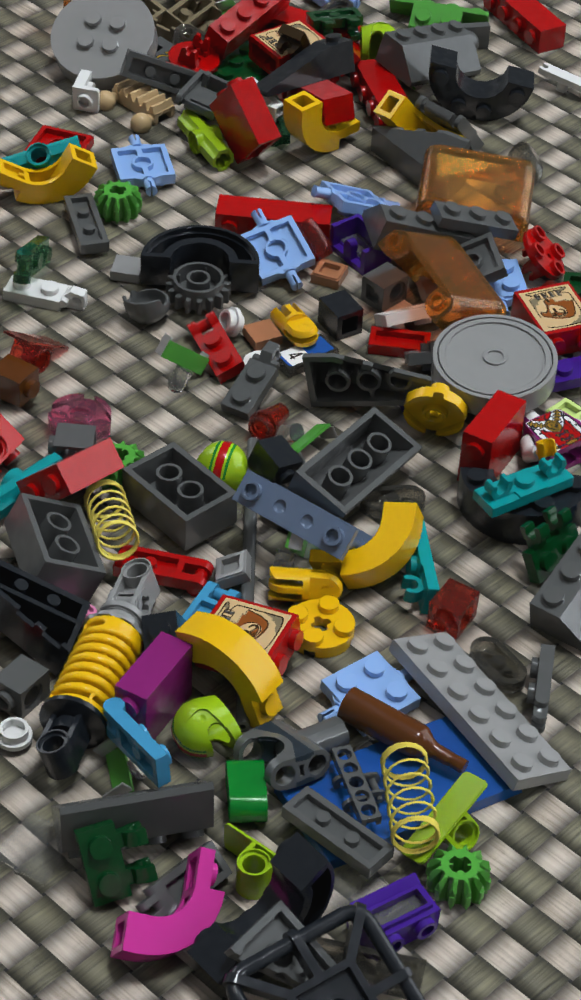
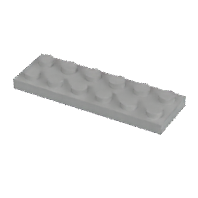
(480, 711)

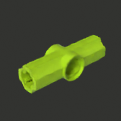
(205, 140)

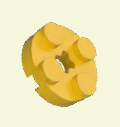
(435, 409)
(326, 613)

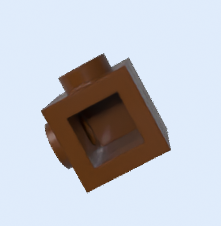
(18, 380)

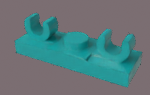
(524, 486)
(421, 576)

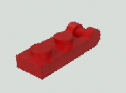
(223, 355)
(171, 568)

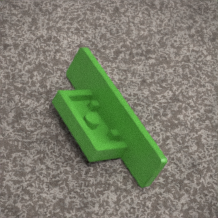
(428, 12)

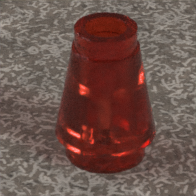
(316, 239)
(267, 421)

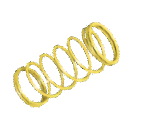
(92, 516)
(400, 824)

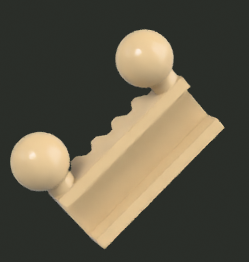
(139, 99)

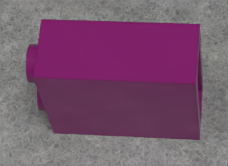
(157, 682)

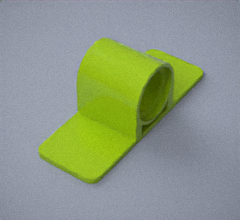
(453, 819)
(252, 864)

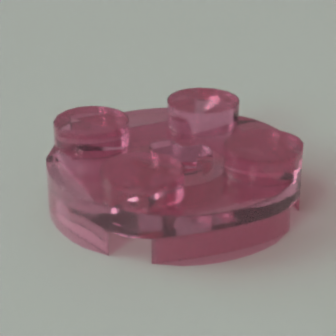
(91, 412)

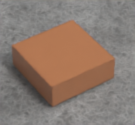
(329, 274)
(261, 332)

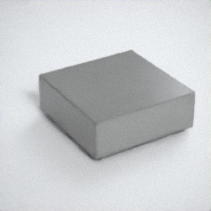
(126, 269)
(233, 569)

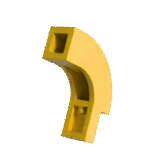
(400, 112)
(304, 121)
(53, 182)
(383, 554)
(237, 658)

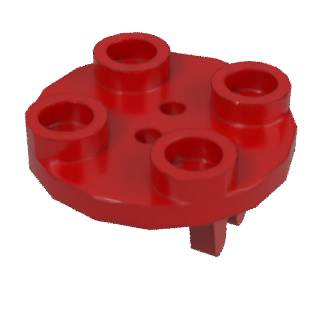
(195, 55)
(543, 255)

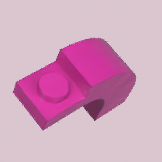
(153, 938)

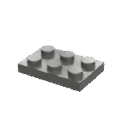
(485, 256)

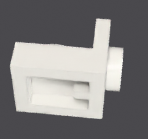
(84, 93)

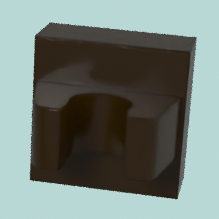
(292, 38)

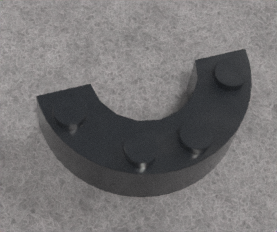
(474, 98)
(201, 244)
(507, 525)
(298, 878)

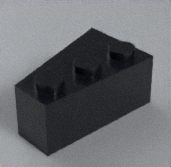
(39, 616)

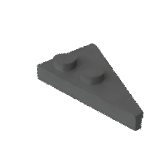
(268, 931)

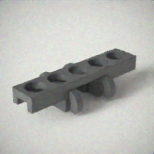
(362, 782)

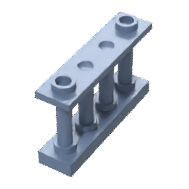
(299, 516)

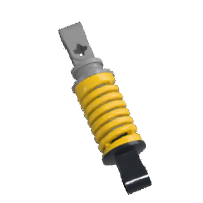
(99, 659)

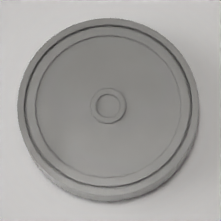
(97, 36)
(493, 355)

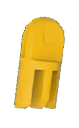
(295, 325)
(302, 584)

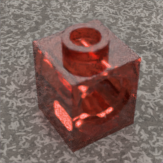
(453, 608)

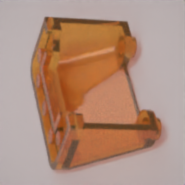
(477, 180)
(440, 258)

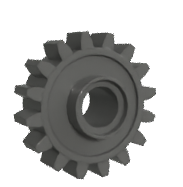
(198, 287)

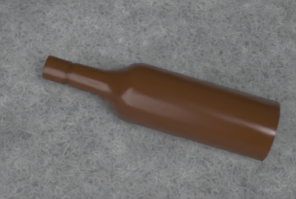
(393, 727)

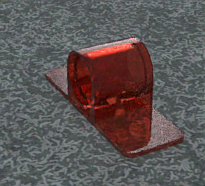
(34, 348)

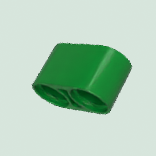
(246, 791)

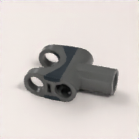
(299, 753)

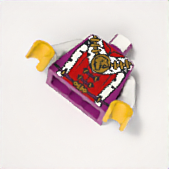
(551, 434)

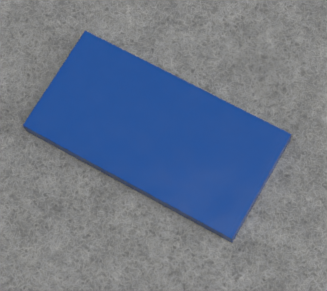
(441, 775)

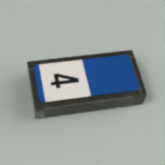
(291, 357)

